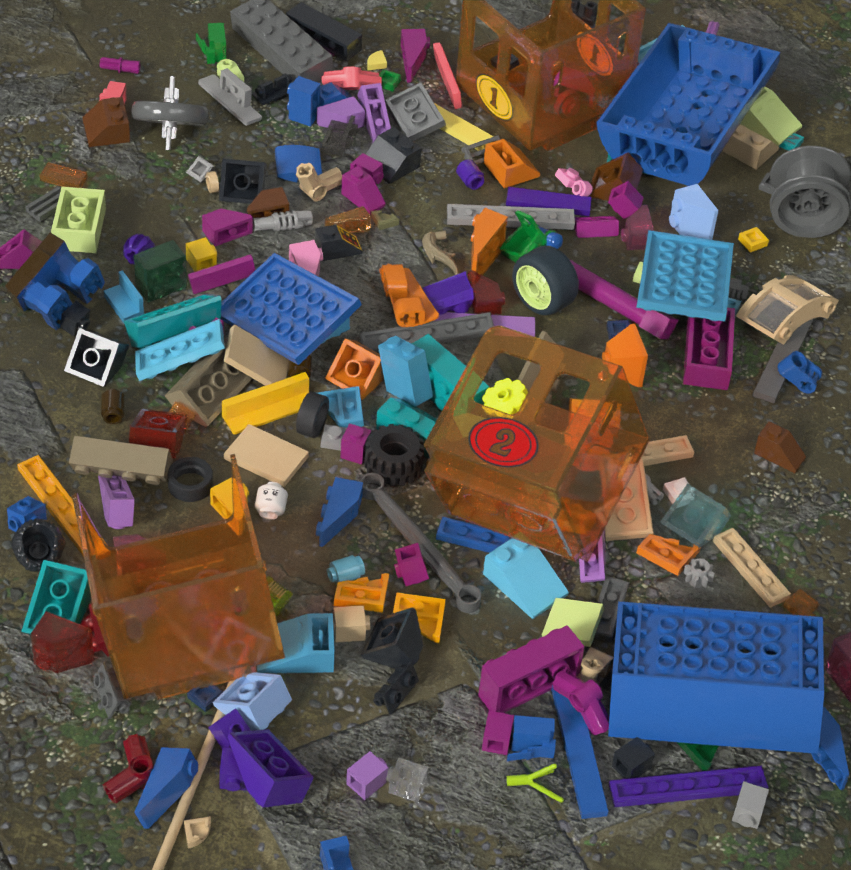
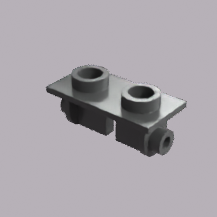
(107, 684)

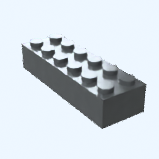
(280, 40)

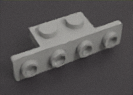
(232, 94)

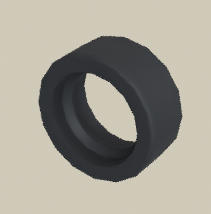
(312, 414)
(190, 465)

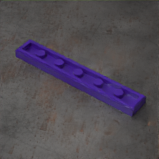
(684, 786)

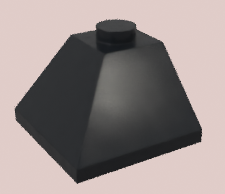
(241, 180)
(395, 640)

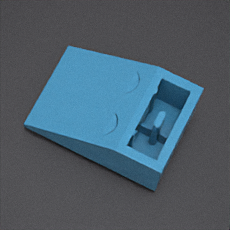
(306, 645)

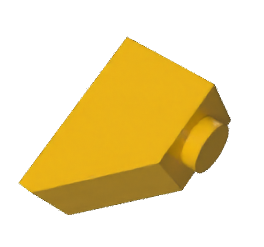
(222, 498)

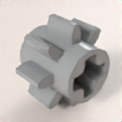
(699, 573)

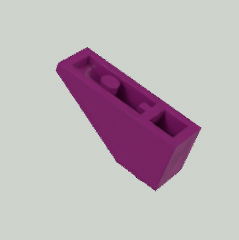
(413, 48)

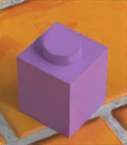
(367, 775)

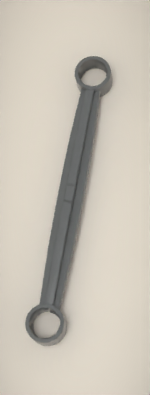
(415, 535)

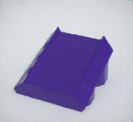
(451, 294)

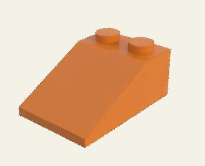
(487, 239)

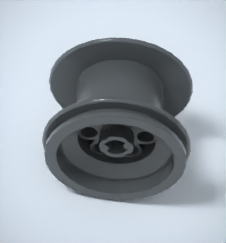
(810, 191)

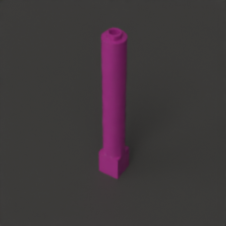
(653, 321)

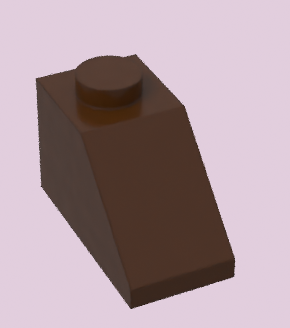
(268, 202)
(779, 447)

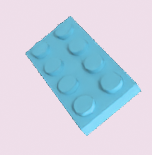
(179, 350)

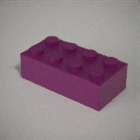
(709, 352)
(529, 670)

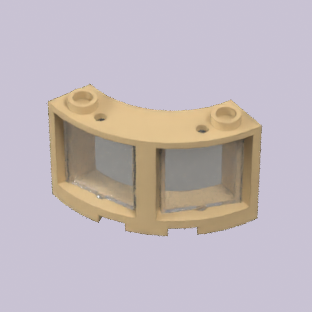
(786, 306)

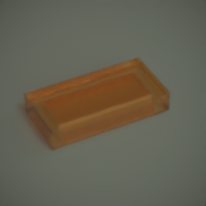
(63, 176)

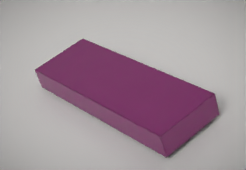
(221, 274)

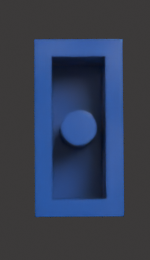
(303, 100)

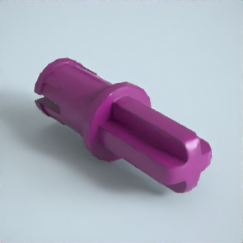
(120, 64)

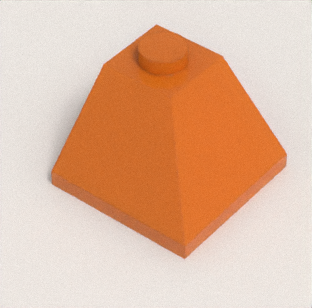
(628, 351)

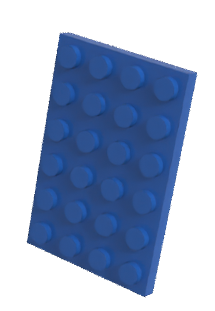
(288, 308)

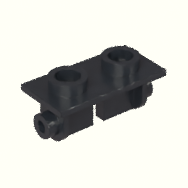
(272, 91)
(399, 686)

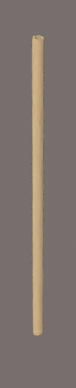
(186, 798)

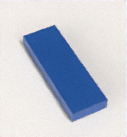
(469, 535)

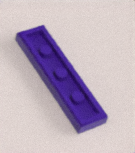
(542, 199)

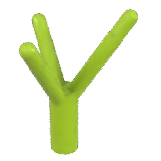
(527, 779)

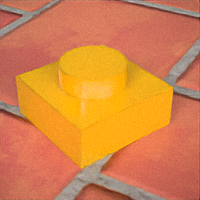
(753, 239)

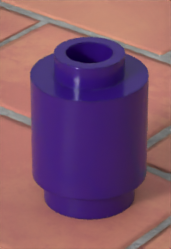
(470, 174)

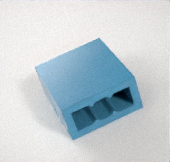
(405, 371)

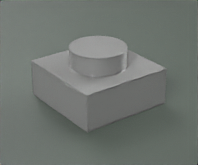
(332, 437)

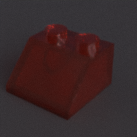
(158, 430)
(61, 644)

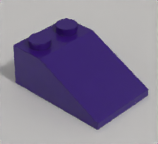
(269, 768)

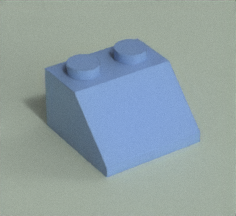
(693, 213)
(256, 698)

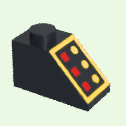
(336, 242)

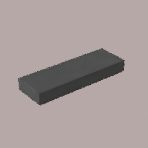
(612, 592)

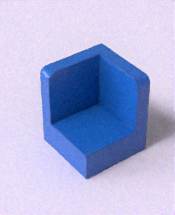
(335, 854)

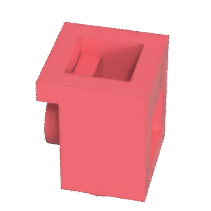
(114, 89)

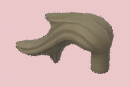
(435, 253)

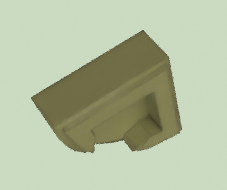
(384, 220)

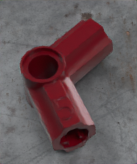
(135, 775)

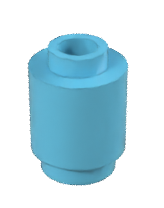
(346, 569)

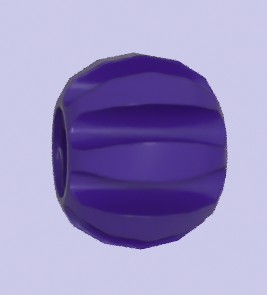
(135, 245)

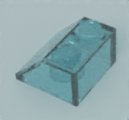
(696, 516)

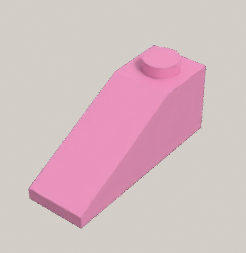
(306, 255)

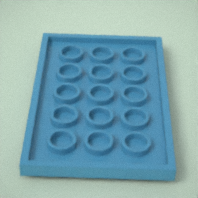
(686, 276)

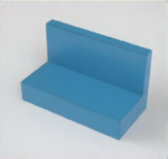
(125, 298)

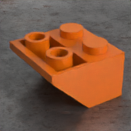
(508, 163)

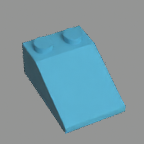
(524, 576)

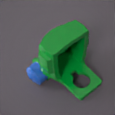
(528, 237)

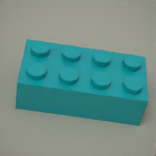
(444, 371)

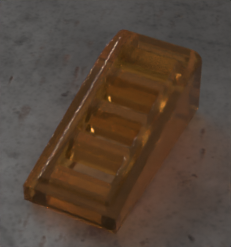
(354, 220)

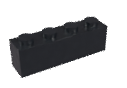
(327, 32)

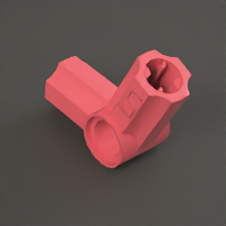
(351, 78)

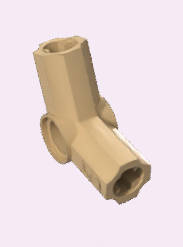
(317, 185)

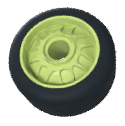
(545, 280)

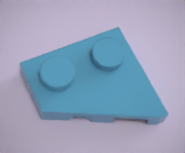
(345, 406)

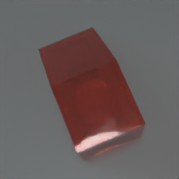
(486, 294)

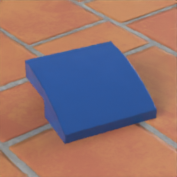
(291, 156)

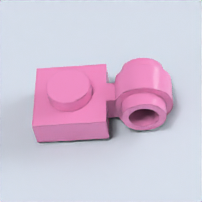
(571, 179)

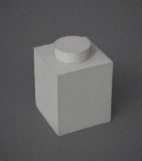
(750, 805)

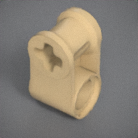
(595, 666)

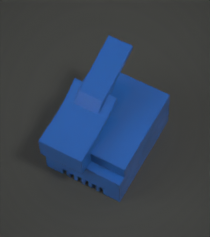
(532, 738)

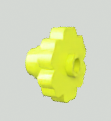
(506, 396)

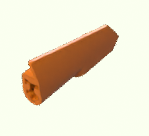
(407, 297)

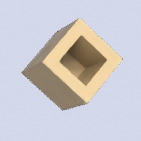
(350, 623)

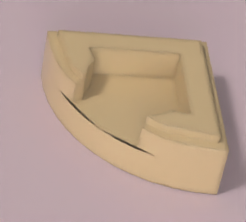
(197, 830)

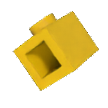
(201, 254)

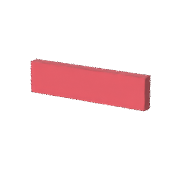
(447, 75)

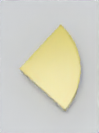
(376, 61)

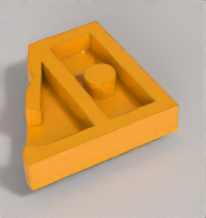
(429, 613)

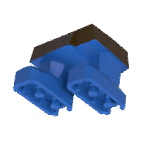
(38, 279)

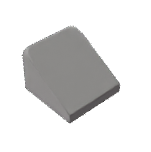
(200, 168)

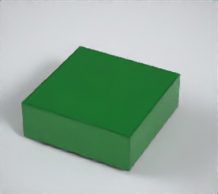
(389, 80)

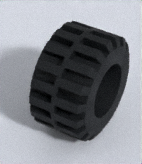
(396, 441)

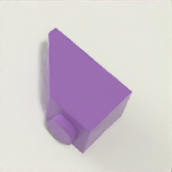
(341, 112)

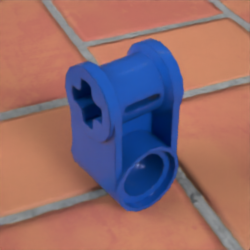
(799, 370)

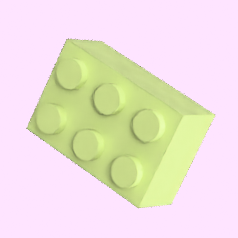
(80, 218)

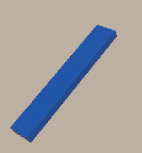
(580, 759)

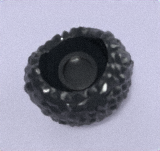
(37, 542)

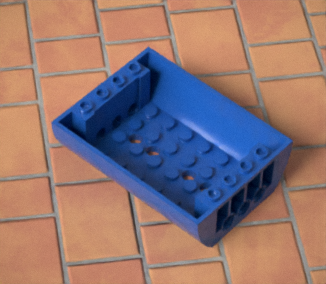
(657, 111)
(716, 690)

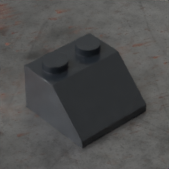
(396, 153)
(96, 356)

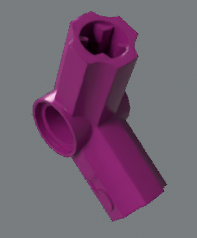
(585, 699)

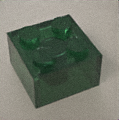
(160, 271)

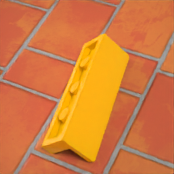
(265, 403)

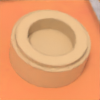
(212, 182)

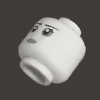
(271, 500)

